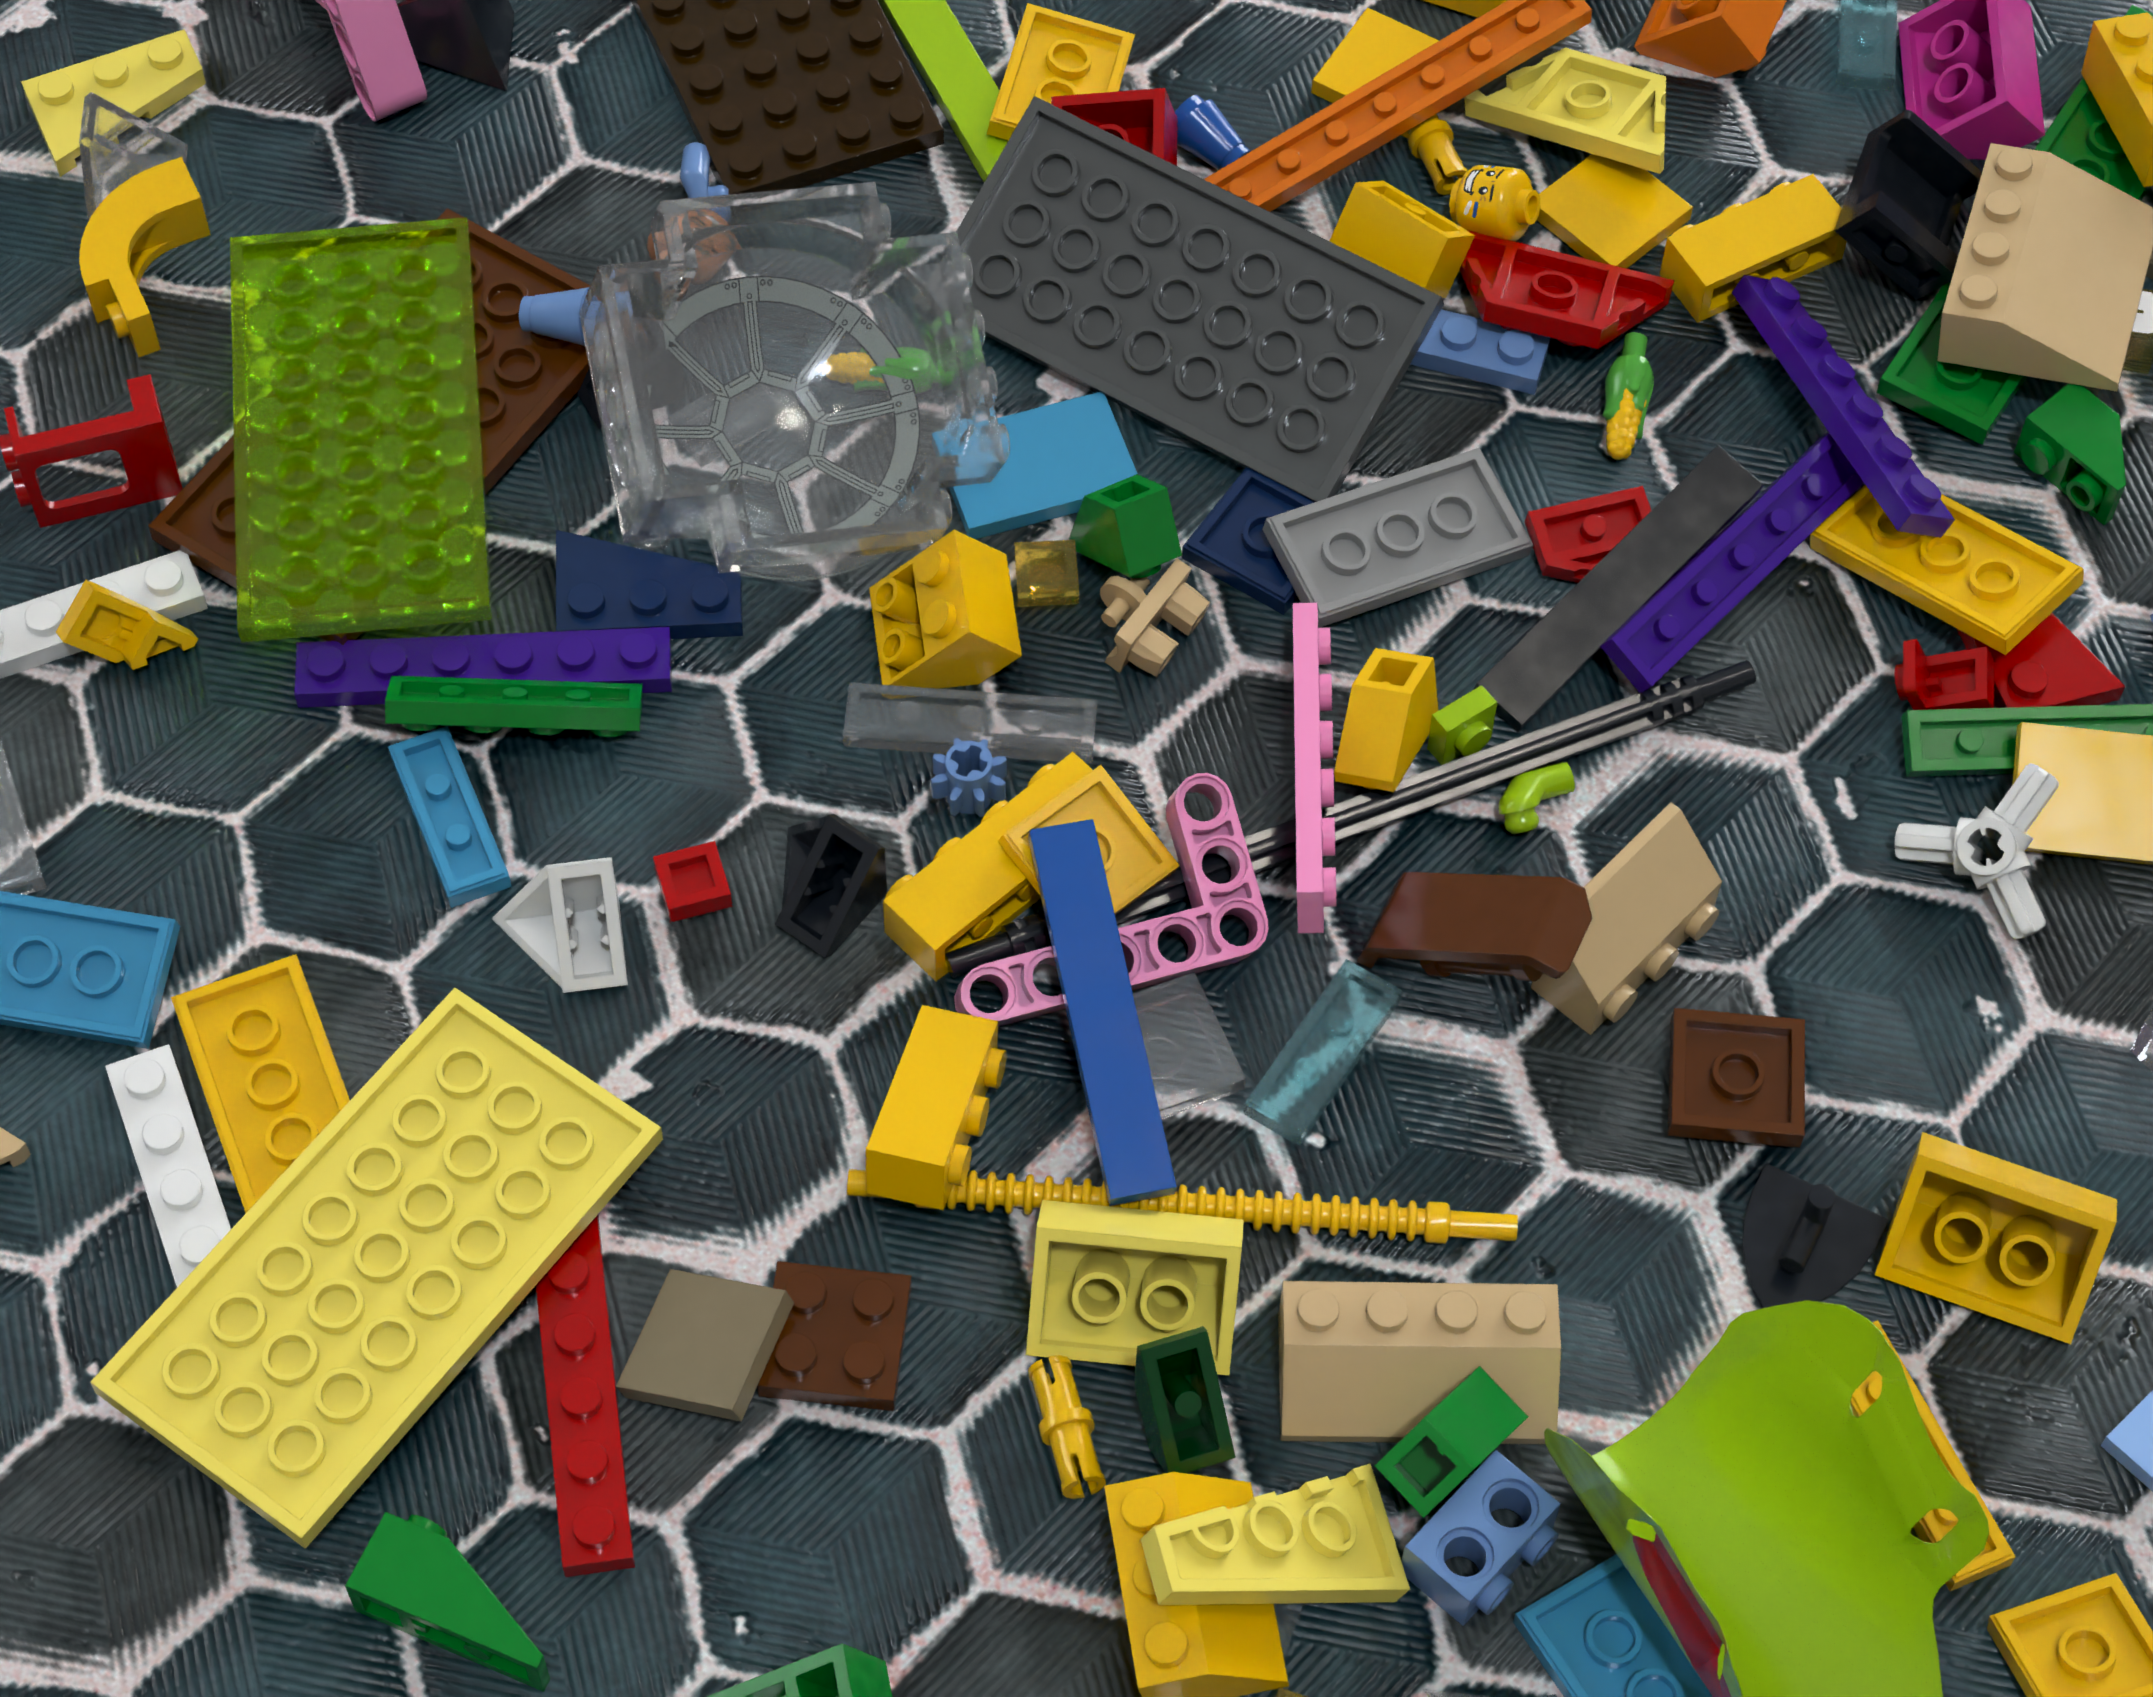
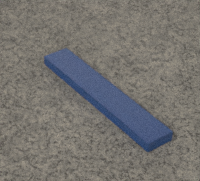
(1101, 1013)

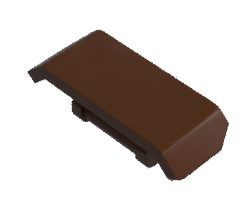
(1481, 924)

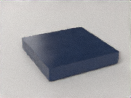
(1234, 545)

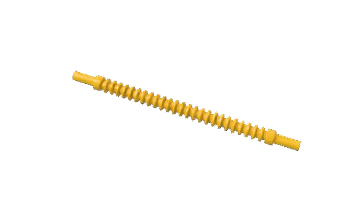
(1434, 1221)

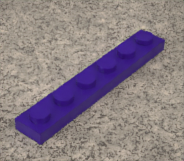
(1843, 406)
(1732, 564)
(362, 669)

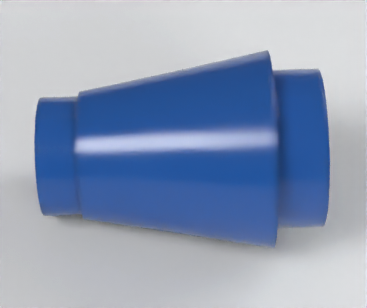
(1208, 133)

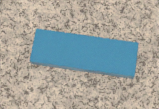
(449, 817)

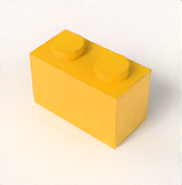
(1402, 236)

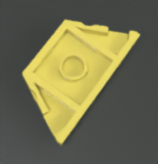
(1583, 105)

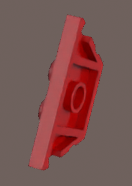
(1558, 292)

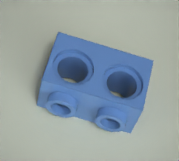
(1468, 1530)

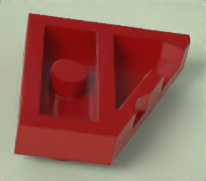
(1580, 533)

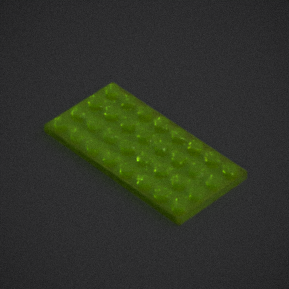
(357, 431)

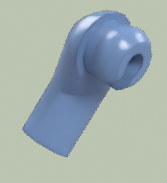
(695, 172)

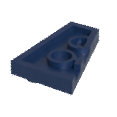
(632, 587)

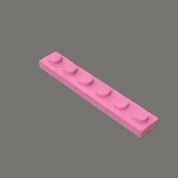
(1312, 784)

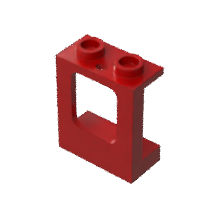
(136, 435)

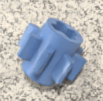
(969, 777)

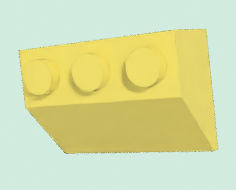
(1129, 1279)

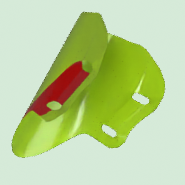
(1780, 1518)

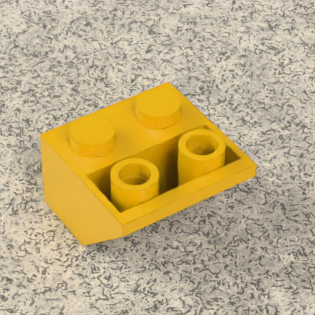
(946, 616)

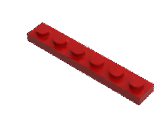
(584, 1411)

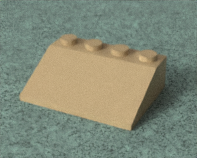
(2047, 272)

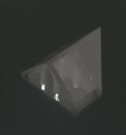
(118, 147)

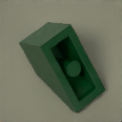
(1182, 1402)

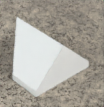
(570, 924)

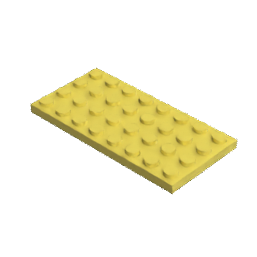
(377, 1266)

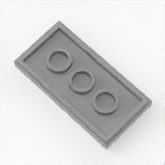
(1398, 537)

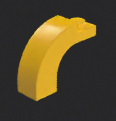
(127, 234)

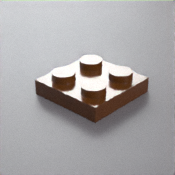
(1737, 1077)
(839, 1337)

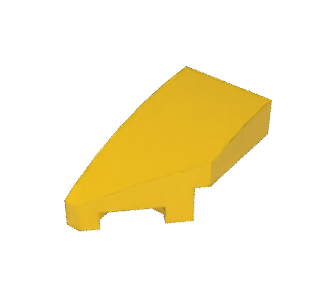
(119, 627)

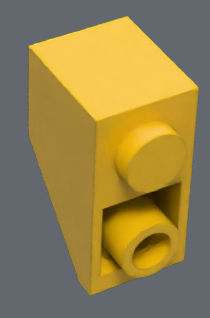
(1386, 719)

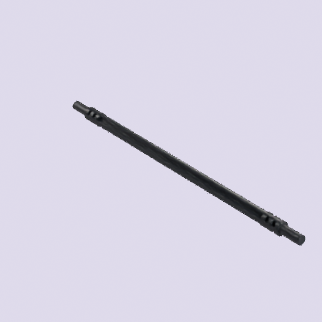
(1411, 797)

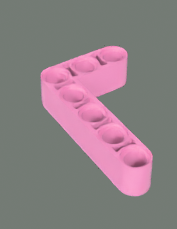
(377, 55)
(1140, 940)

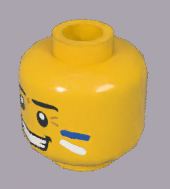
(1495, 202)

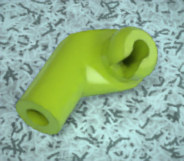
(1528, 790)

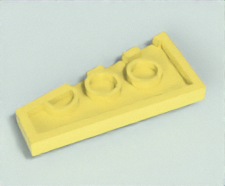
(1285, 1548)

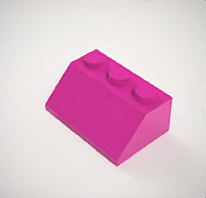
(1973, 73)

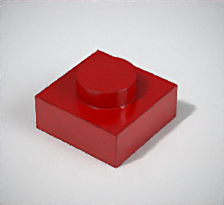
(692, 881)

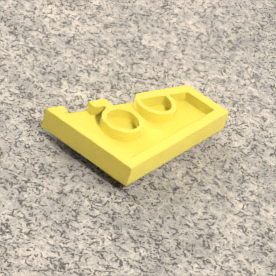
(136, 78)

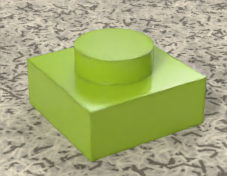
(1462, 726)

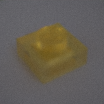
(1046, 573)

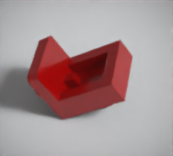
(1945, 680)

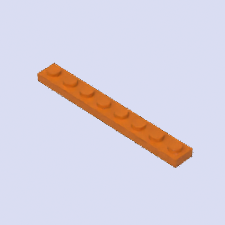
(1399, 100)

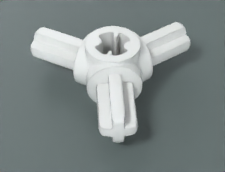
(2002, 877)

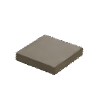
(705, 1344)

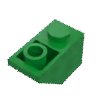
(2078, 449)
(1128, 527)
(1451, 1441)

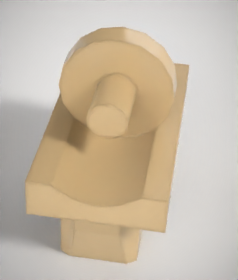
(1139, 638)

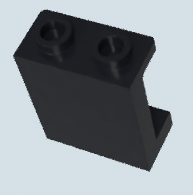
(1907, 203)

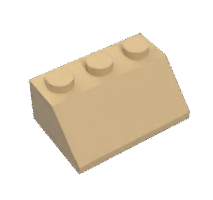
(1641, 913)

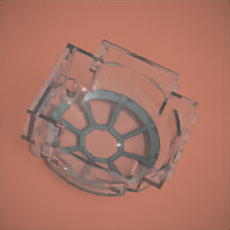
(791, 382)

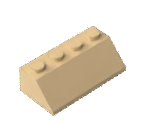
(1386, 1353)

